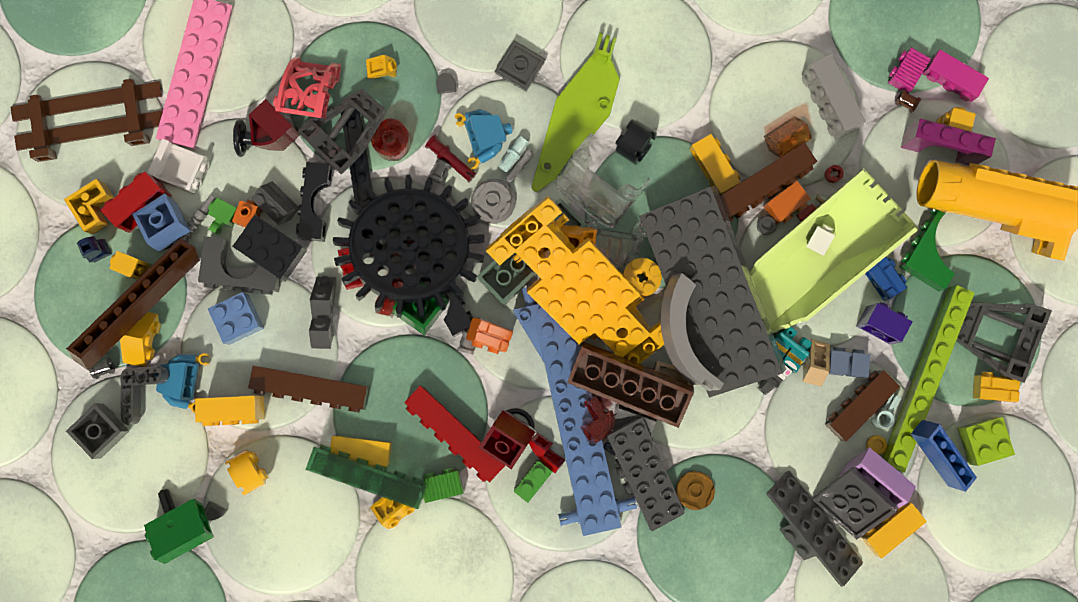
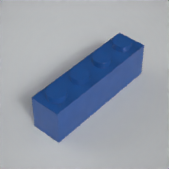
(943, 455)

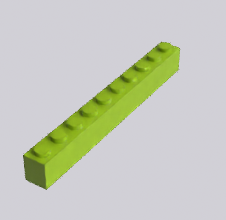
(927, 376)

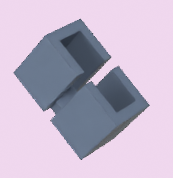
(849, 364)

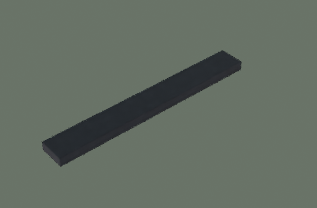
(360, 168)

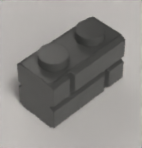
(275, 203)

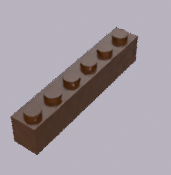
(308, 387)

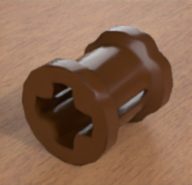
(907, 100)

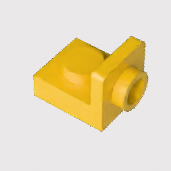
(381, 66)

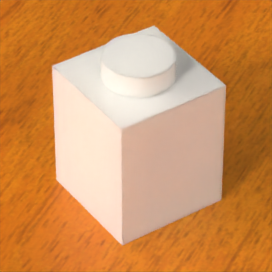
(821, 239)

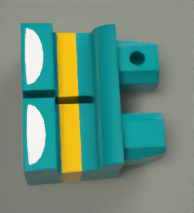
(791, 352)

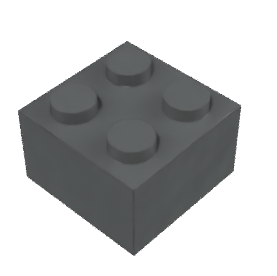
(97, 431)

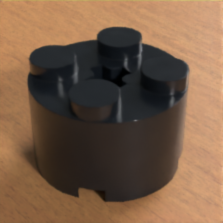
(635, 141)

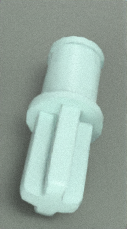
(513, 154)

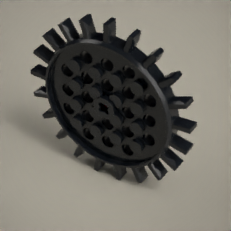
(407, 201)

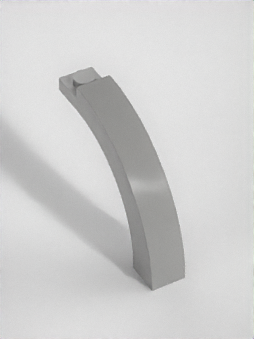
(675, 335)

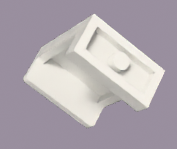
(178, 166)

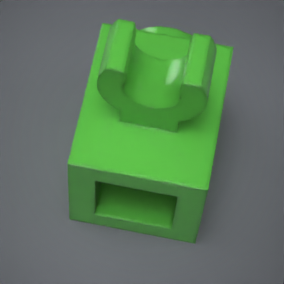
(223, 213)

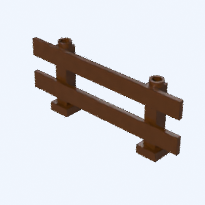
(133, 123)

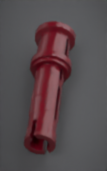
(443, 152)

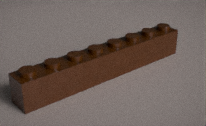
(133, 304)

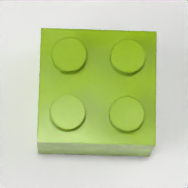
(986, 441)

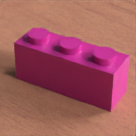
(955, 76)

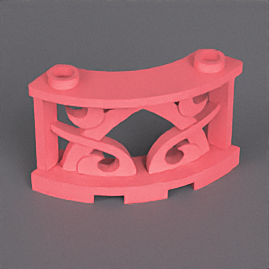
(325, 75)

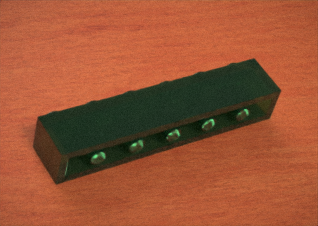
(366, 476)

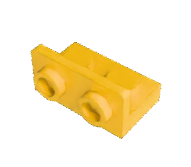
(390, 512)

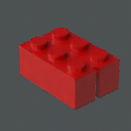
(131, 199)

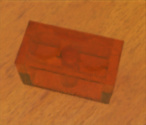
(787, 136)

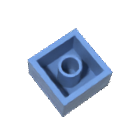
(161, 222)
(235, 318)

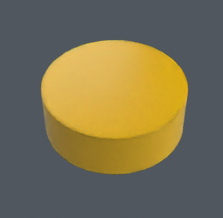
(877, 444)

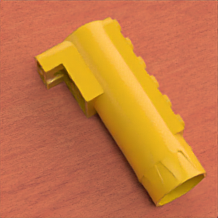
(1015, 200)

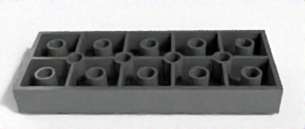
(724, 310)

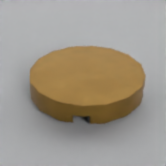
(695, 490)

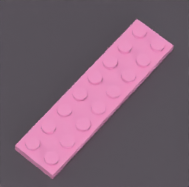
(194, 72)

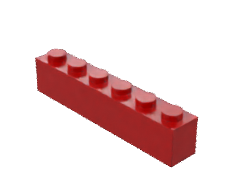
(453, 432)

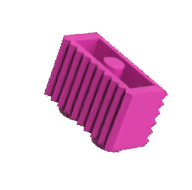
(909, 69)

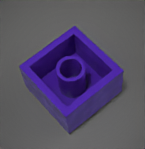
(884, 323)

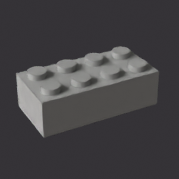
(833, 97)

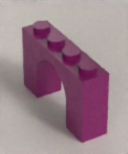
(970, 146)

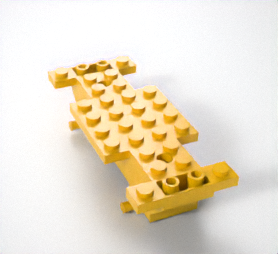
(578, 284)

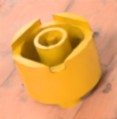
(651, 274)
(246, 471)

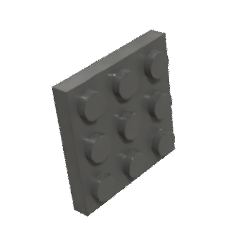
(855, 503)

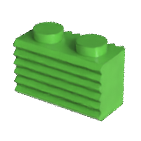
(532, 481)
(443, 485)

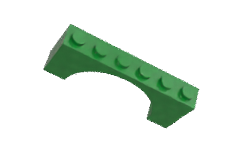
(923, 257)

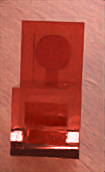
(602, 421)

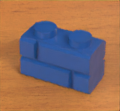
(886, 279)

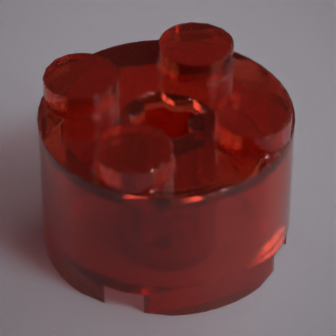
(395, 149)

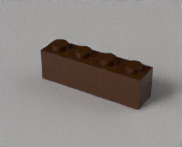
(861, 405)

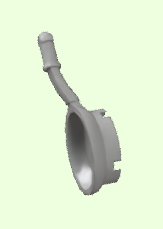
(494, 198)

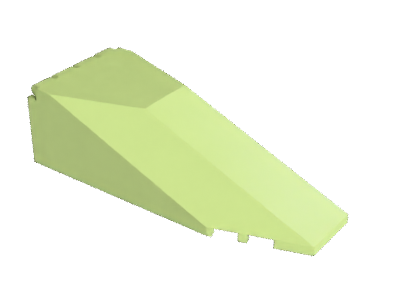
(800, 282)

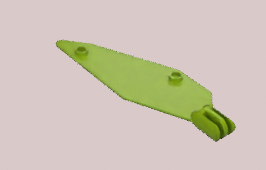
(578, 112)

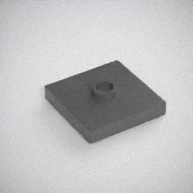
(520, 66)

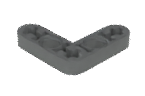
(132, 414)

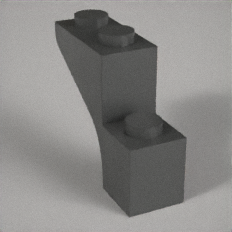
(322, 312)

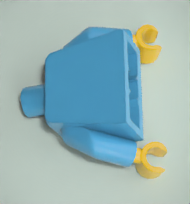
(485, 134)
(181, 380)

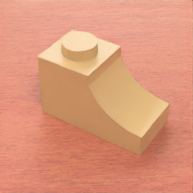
(817, 363)

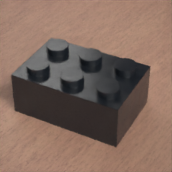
(269, 248)

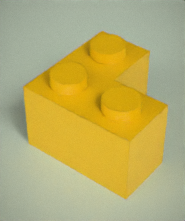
(86, 205)
(137, 342)

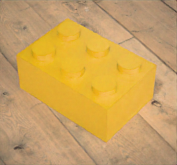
(229, 410)

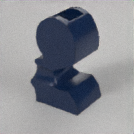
(93, 249)

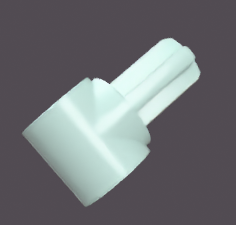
(888, 411)

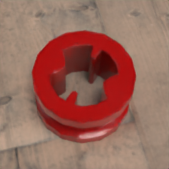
(832, 179)

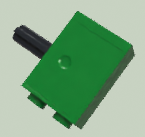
(177, 529)

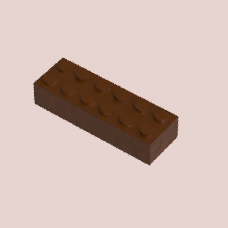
(768, 181)
(631, 384)

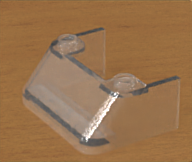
(594, 193)

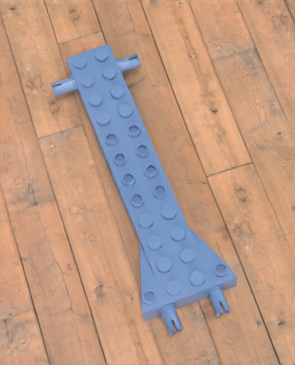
(586, 462)

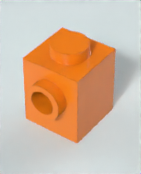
(245, 212)

